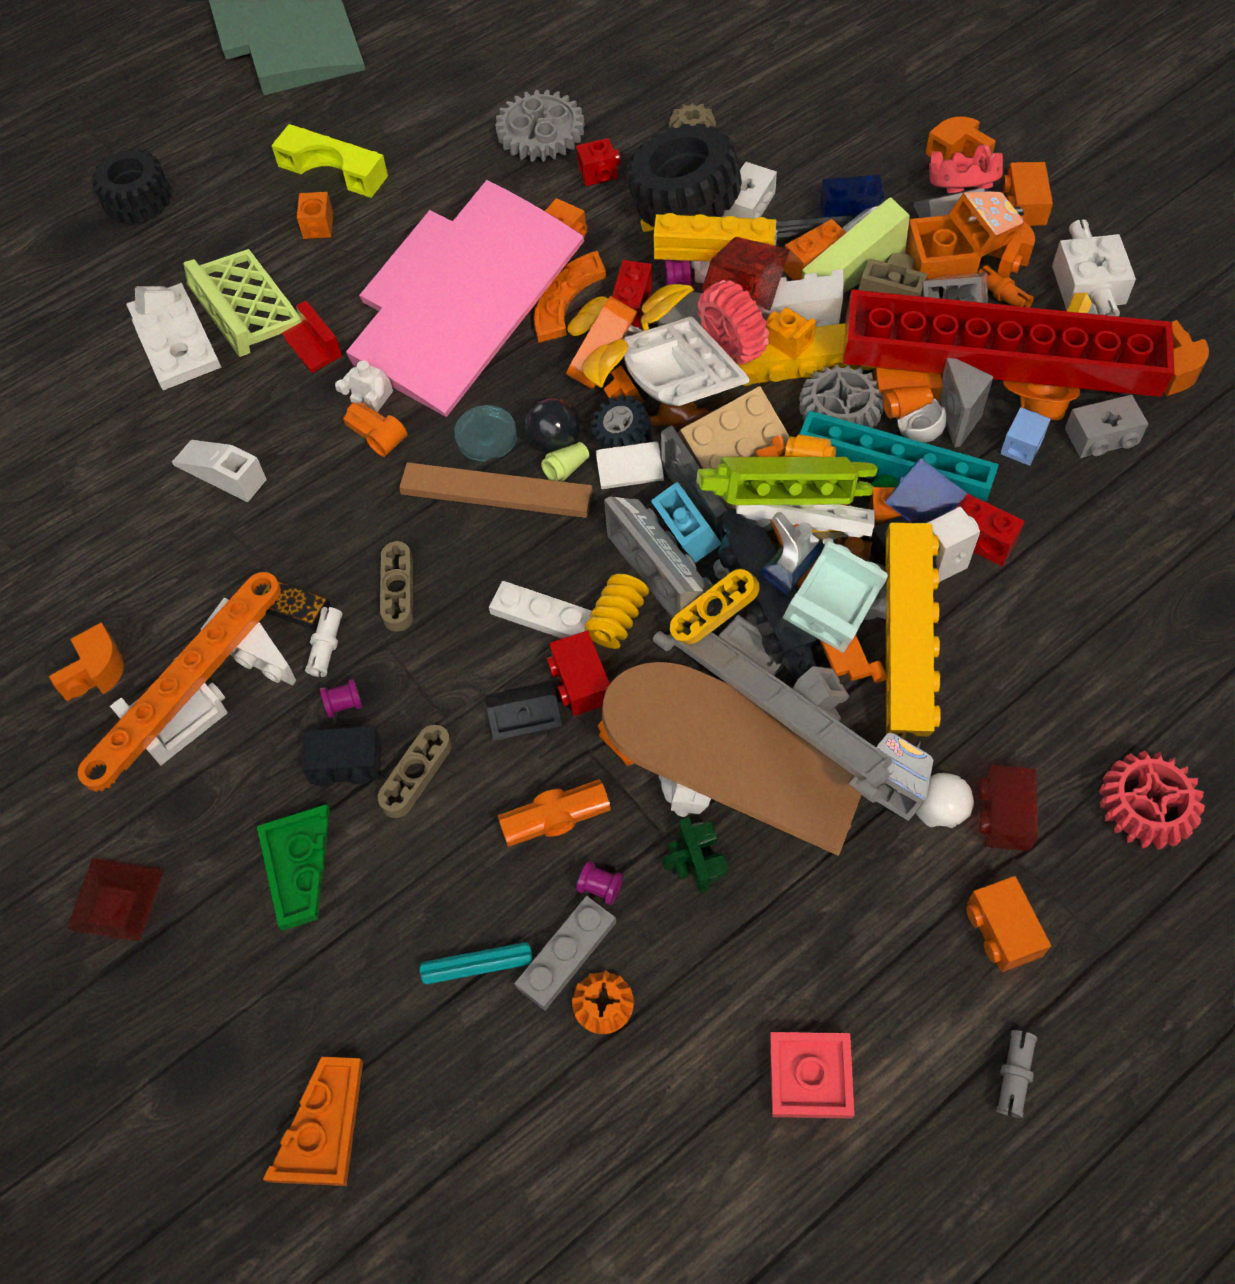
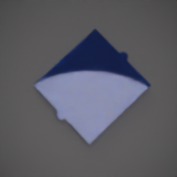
(924, 494)

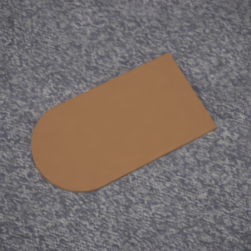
(729, 751)

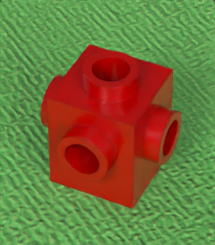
(597, 161)

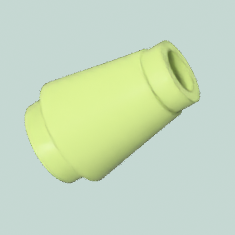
(563, 462)

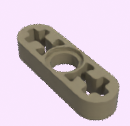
(403, 597)
(392, 785)

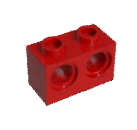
(634, 287)
(997, 529)

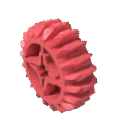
(733, 321)
(1139, 814)

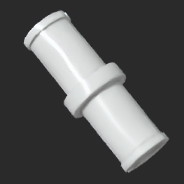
(323, 642)

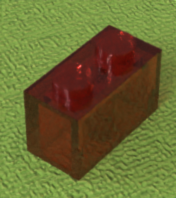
(1009, 808)

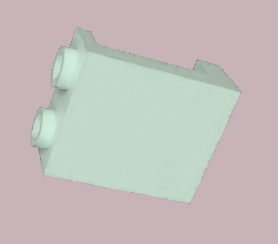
(836, 596)

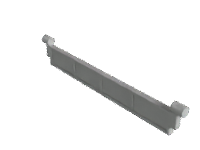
(789, 708)

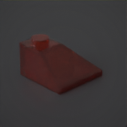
(115, 900)

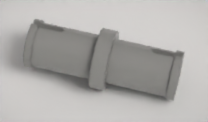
(1016, 1074)

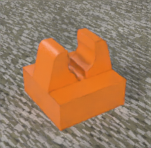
(622, 386)

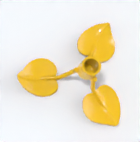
(606, 357)

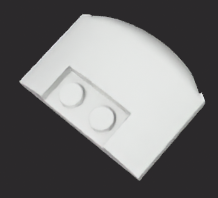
(680, 363)

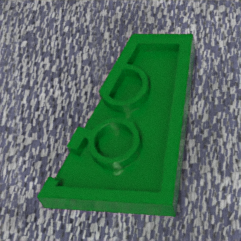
(295, 864)

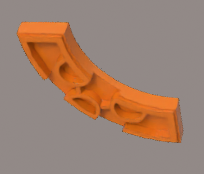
(554, 302)

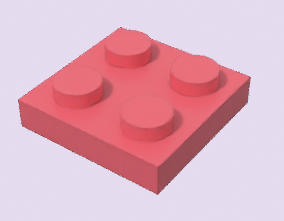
(811, 1075)

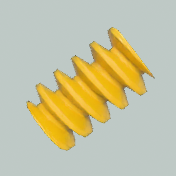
(615, 609)

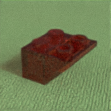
(752, 266)

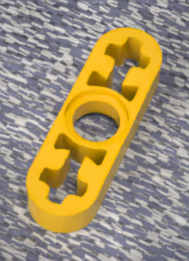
(727, 584)

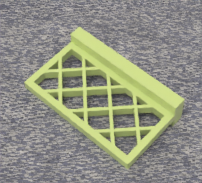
(222, 306)

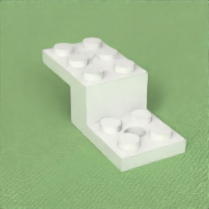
(175, 340)

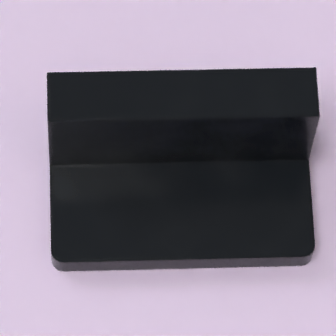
(523, 711)

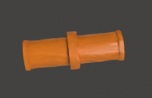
(1005, 289)

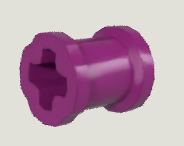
(341, 698)
(600, 882)

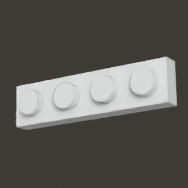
(825, 517)

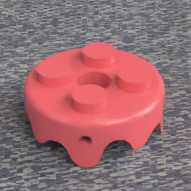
(966, 171)

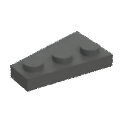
(681, 467)

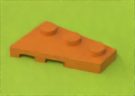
(322, 1132)

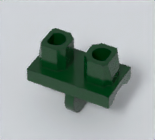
(704, 869)

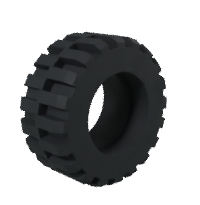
(684, 173)

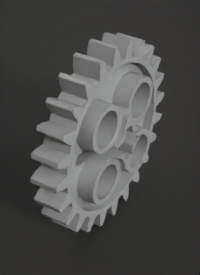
(540, 125)

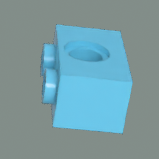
(686, 522)

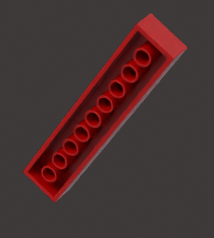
(1010, 342)

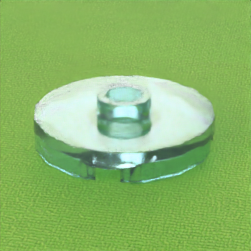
(481, 444)

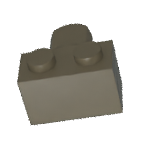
(893, 277)

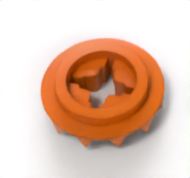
(615, 1014)

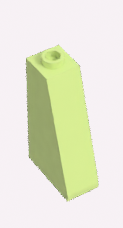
(874, 237)

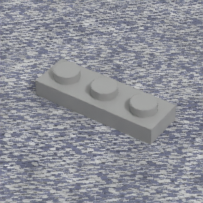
(565, 953)

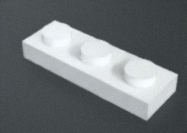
(538, 611)

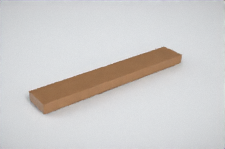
(496, 490)

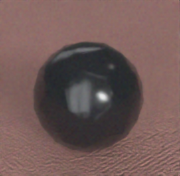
(552, 424)

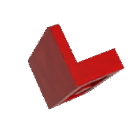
(312, 339)

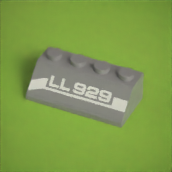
(654, 555)

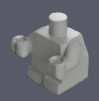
(823, 689)

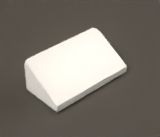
(629, 465)

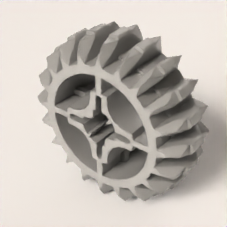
(843, 395)

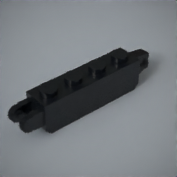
(751, 550)

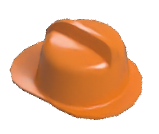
(1044, 399)

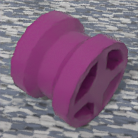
(677, 272)

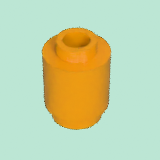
(809, 447)

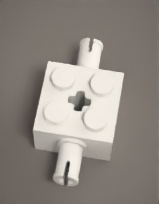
(1094, 267)

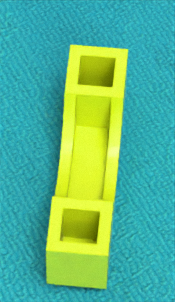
(303, 150)

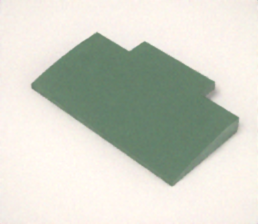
(289, 39)

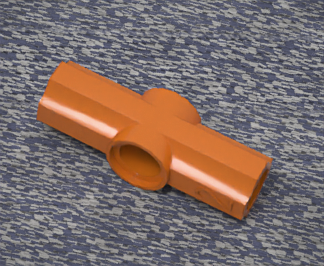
(554, 812)

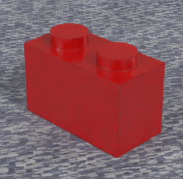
(579, 671)

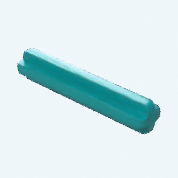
(475, 963)

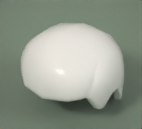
(924, 423)
(947, 801)

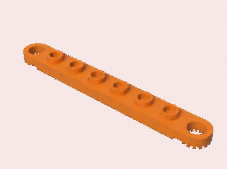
(179, 682)

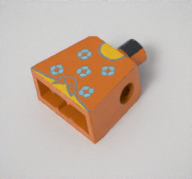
(987, 220)

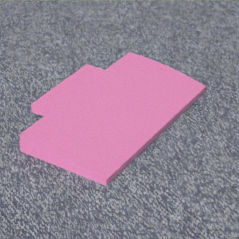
(460, 293)

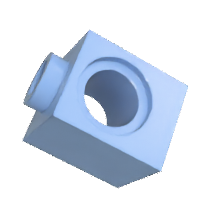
(1025, 436)

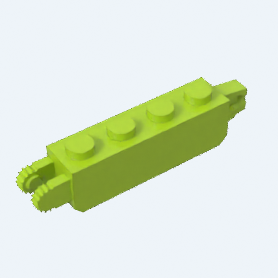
(787, 480)

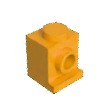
(790, 332)

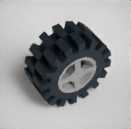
(610, 423)

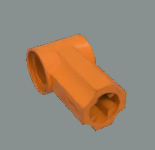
(380, 432)

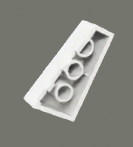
(811, 297)

